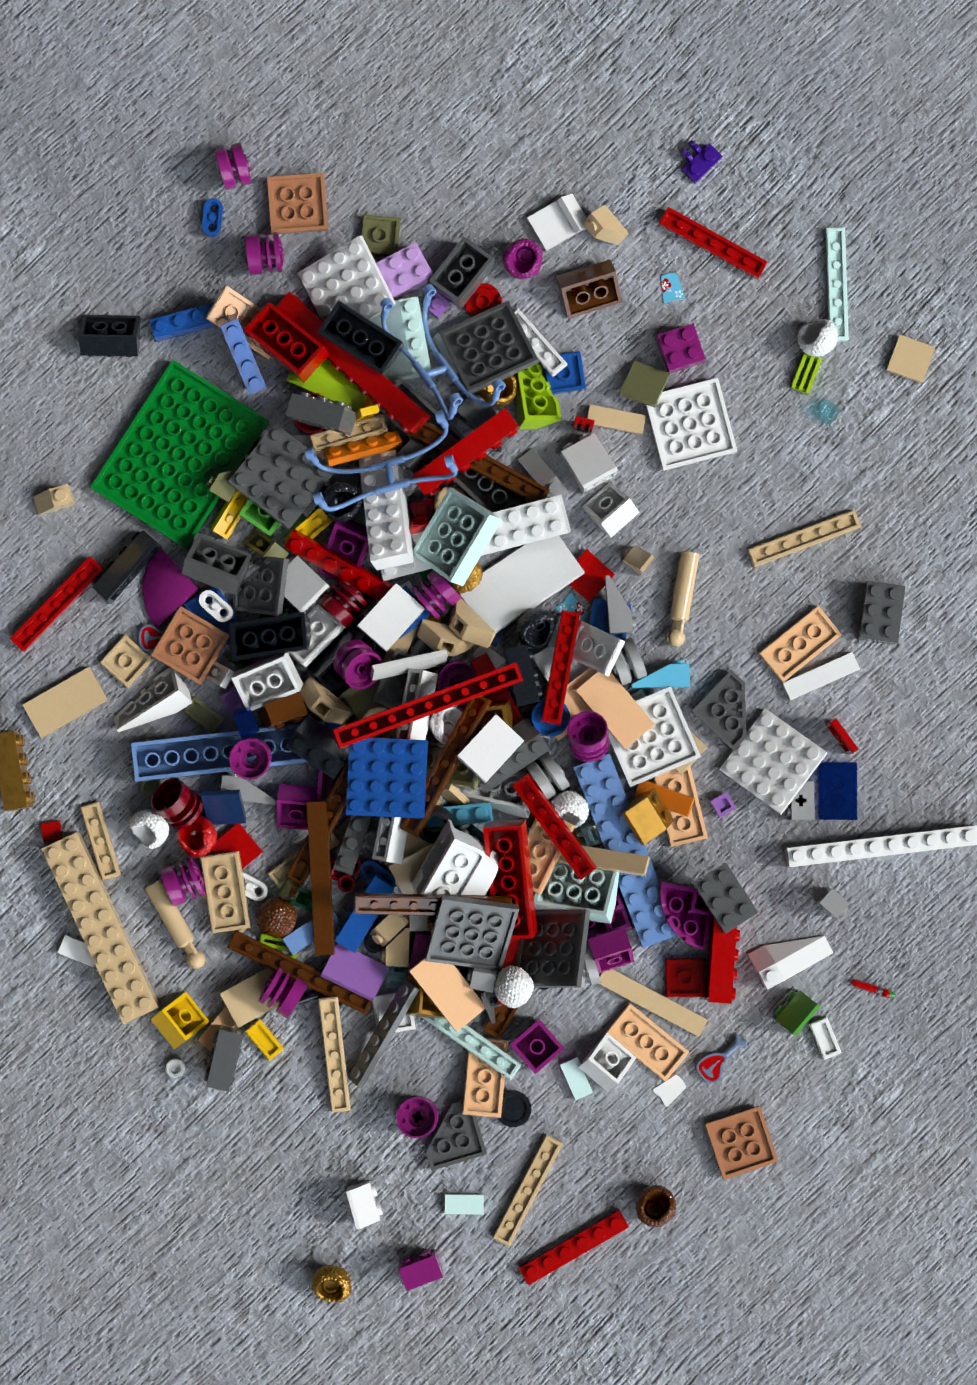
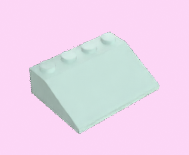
(407, 325)
(456, 537)
(567, 892)

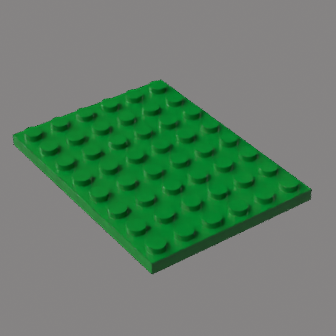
(172, 451)

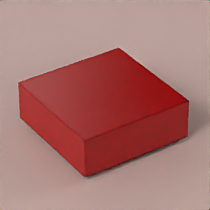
(419, 524)
(51, 831)

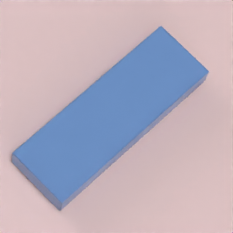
(303, 936)

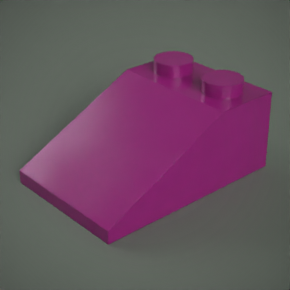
(349, 541)

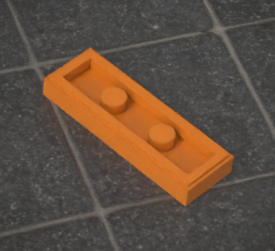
(672, 799)

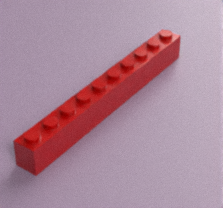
(371, 382)
(427, 705)

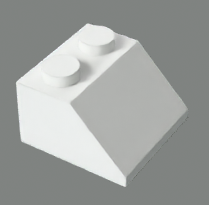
(610, 509)
(607, 1062)
(363, 1204)

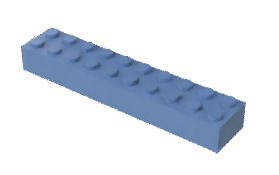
(205, 753)
(606, 804)

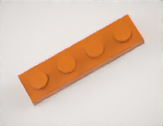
(363, 448)

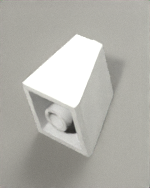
(588, 462)
(303, 585)

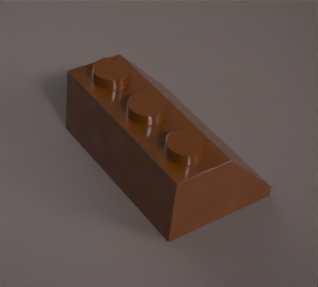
(589, 289)

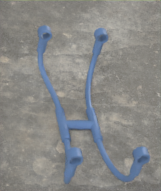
(444, 367)
(387, 464)

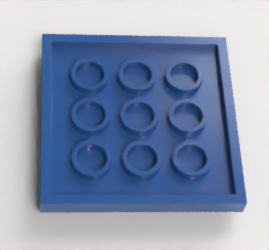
(387, 778)

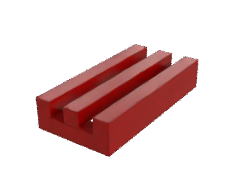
(583, 425)

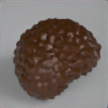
(276, 917)
(655, 1206)

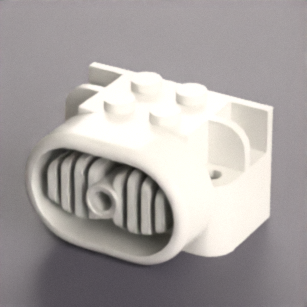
(456, 865)

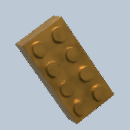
(13, 773)

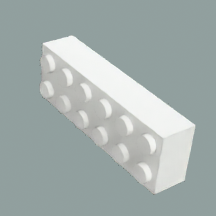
(386, 516)

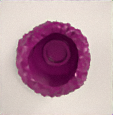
(522, 258)

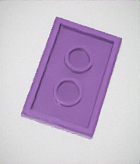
(355, 972)

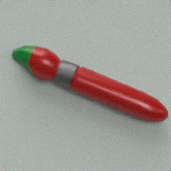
(873, 988)

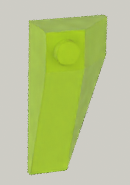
(332, 385)
(534, 400)

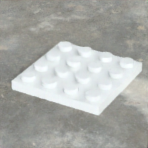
(346, 276)
(691, 425)
(662, 746)
(773, 761)

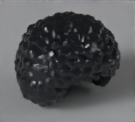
(337, 494)
(535, 627)

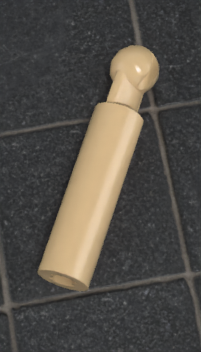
(682, 596)
(175, 923)

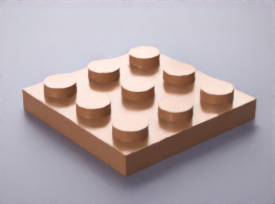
(297, 203)
(190, 645)
(741, 1142)

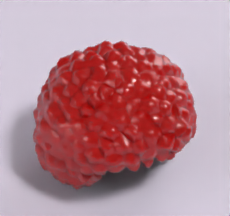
(198, 837)

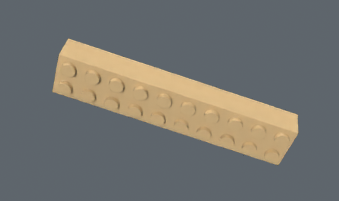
(101, 927)

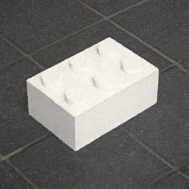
(267, 681)

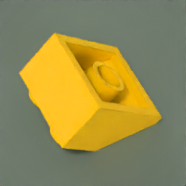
(180, 1020)

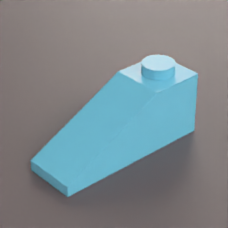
(672, 675)

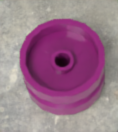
(233, 166)
(354, 663)

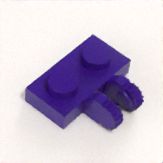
(702, 162)

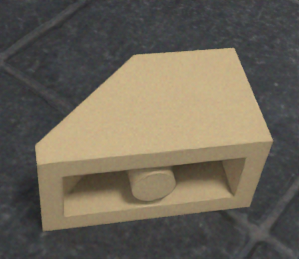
(605, 226)
(54, 499)
(637, 559)
(388, 928)
(398, 950)

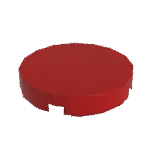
(482, 295)

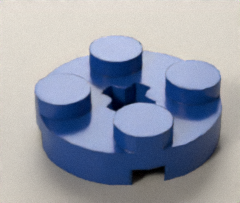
(547, 729)

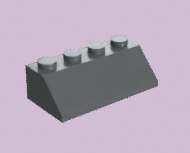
(527, 752)

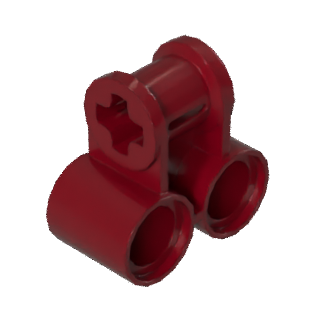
(336, 875)

